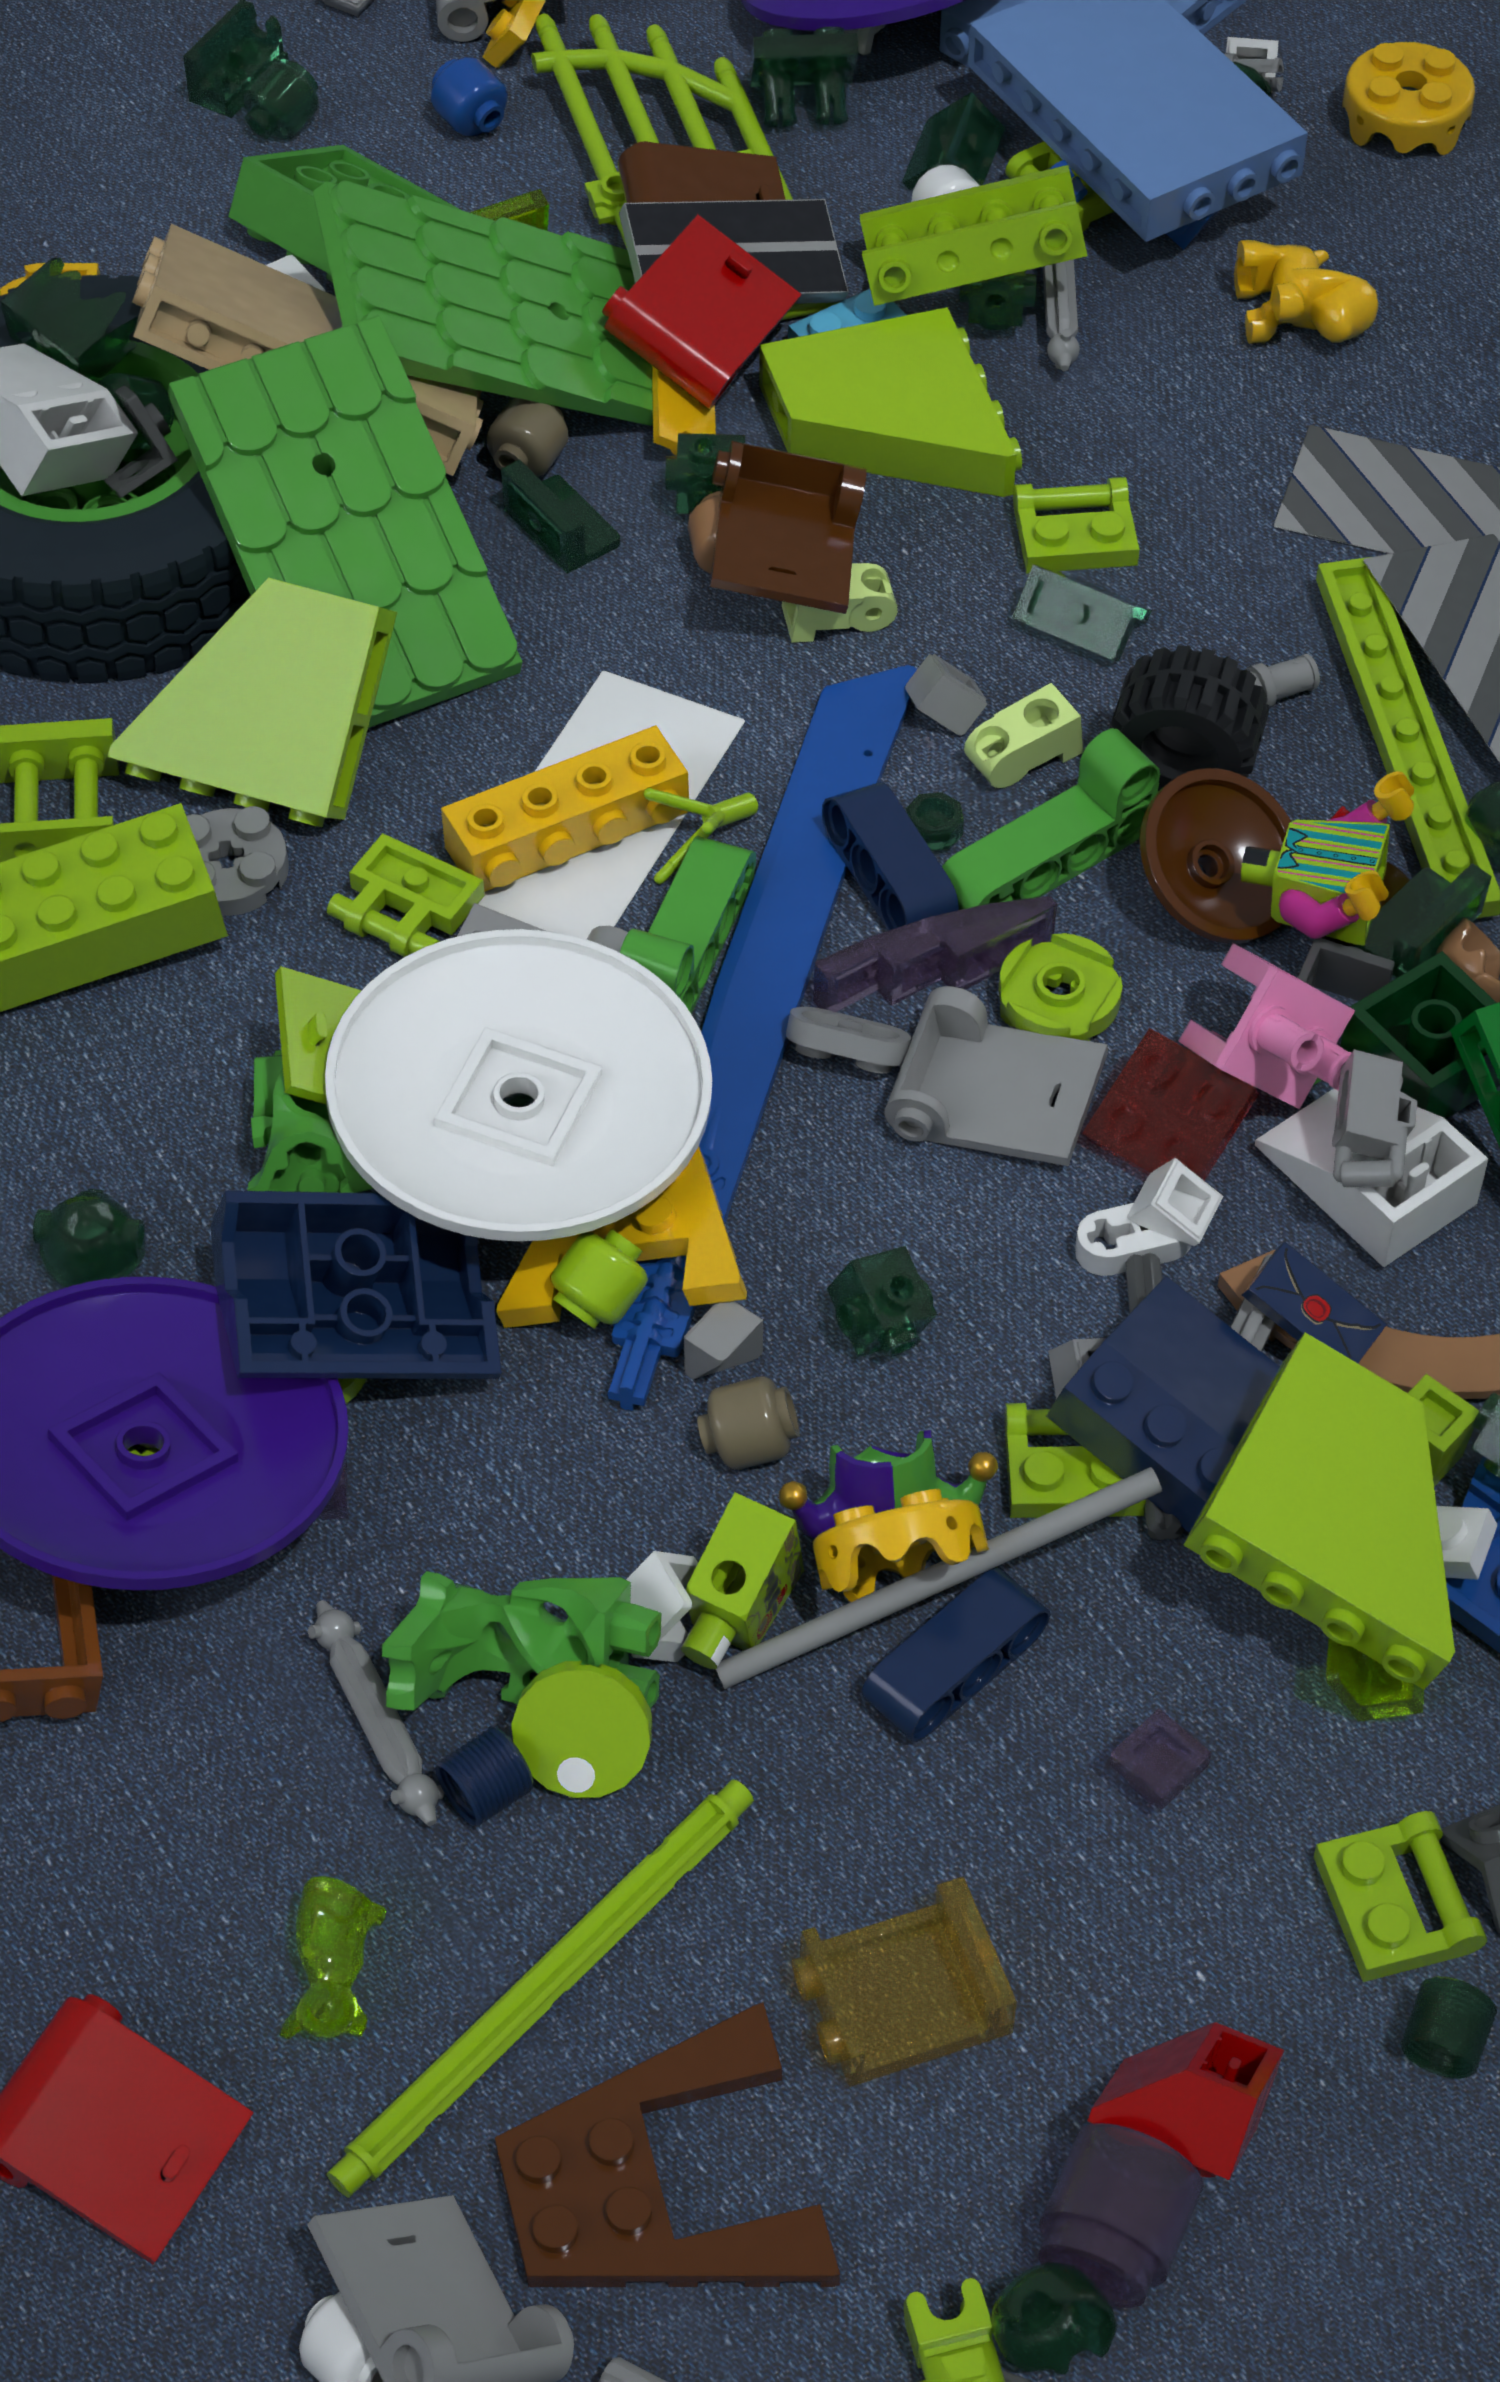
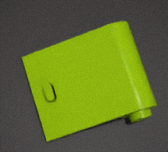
(307, 1020)

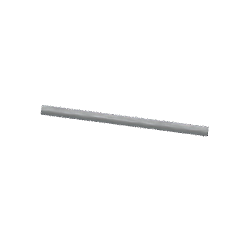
(937, 1578)

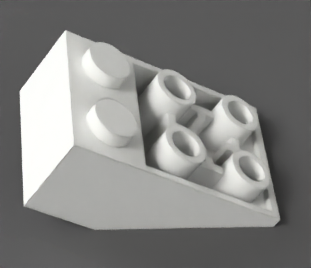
(56, 424)
(1437, 1185)

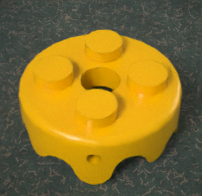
(1408, 118)
(896, 1540)

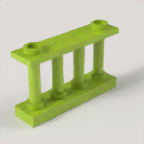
(972, 235)
(50, 753)

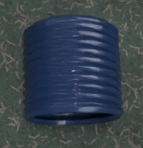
(484, 1776)

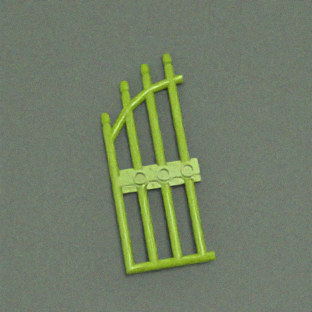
(607, 193)

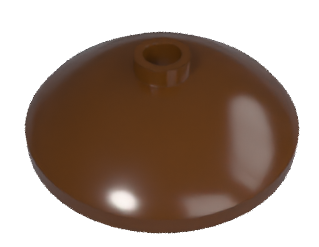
(1210, 821)

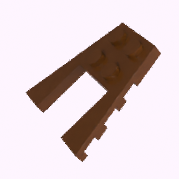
(591, 2192)

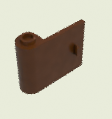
(696, 174)
(786, 526)

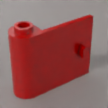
(700, 310)
(103, 2116)

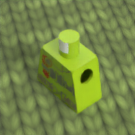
(741, 1580)

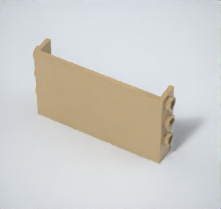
(229, 307)

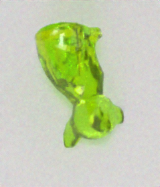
(331, 1944)

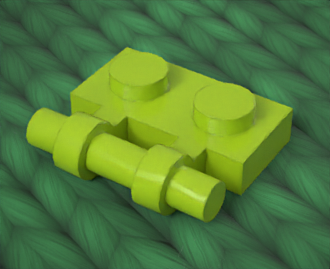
(411, 882)

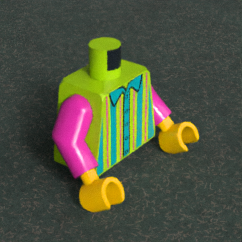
(1333, 869)

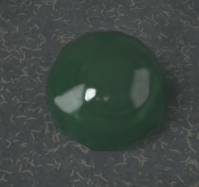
(1051, 2317)

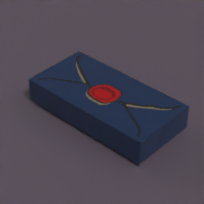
(1308, 1301)

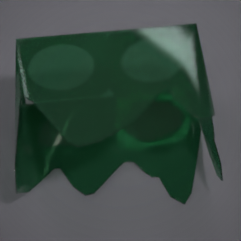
(65, 324)

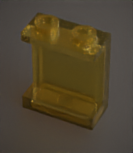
(906, 1987)

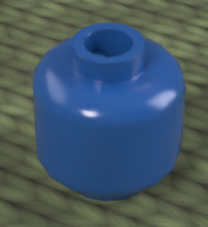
(468, 96)

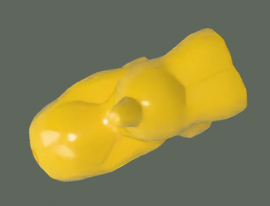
(1301, 292)

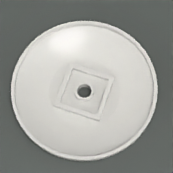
(508, 1012)

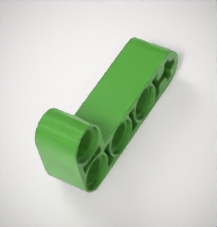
(1063, 833)
(694, 917)

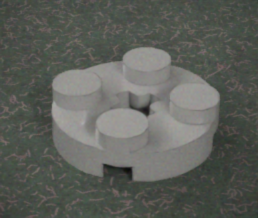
(259, 851)

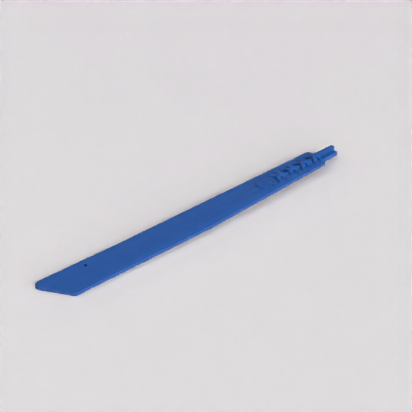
(766, 979)

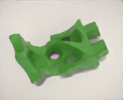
(299, 1137)
(469, 1631)

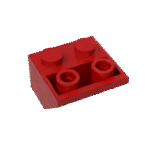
(1195, 2095)

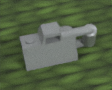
(1371, 1121)

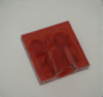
(1170, 1108)

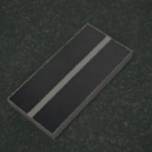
(783, 235)

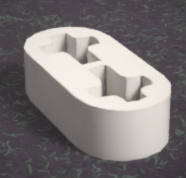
(1128, 1240)

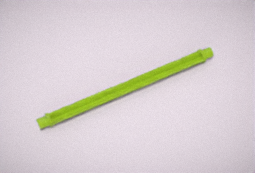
(538, 1989)

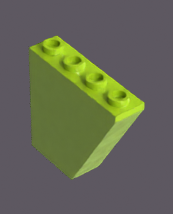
(893, 402)
(270, 705)
(1337, 1512)

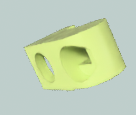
(869, 607)
(1025, 737)

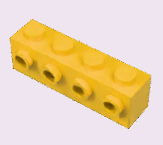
(564, 809)

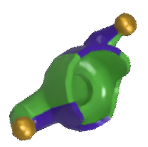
(880, 1480)

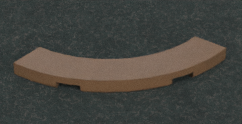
(1459, 1363)

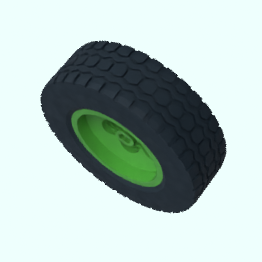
(111, 580)

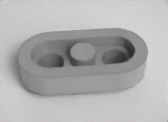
(826, 1032)

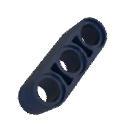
(887, 856)
(955, 1654)

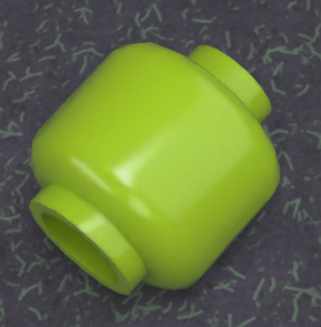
(599, 1278)

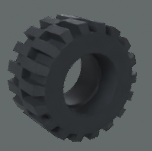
(1192, 712)

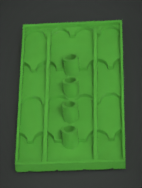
(485, 300)
(344, 493)

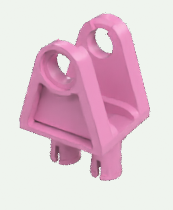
(1283, 1035)

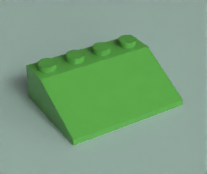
(278, 199)

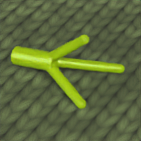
(713, 817)

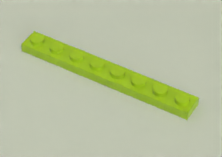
(1403, 721)

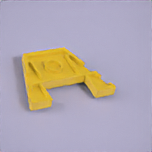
(674, 1224)

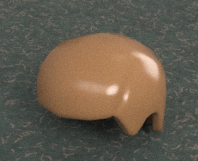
(1474, 955)

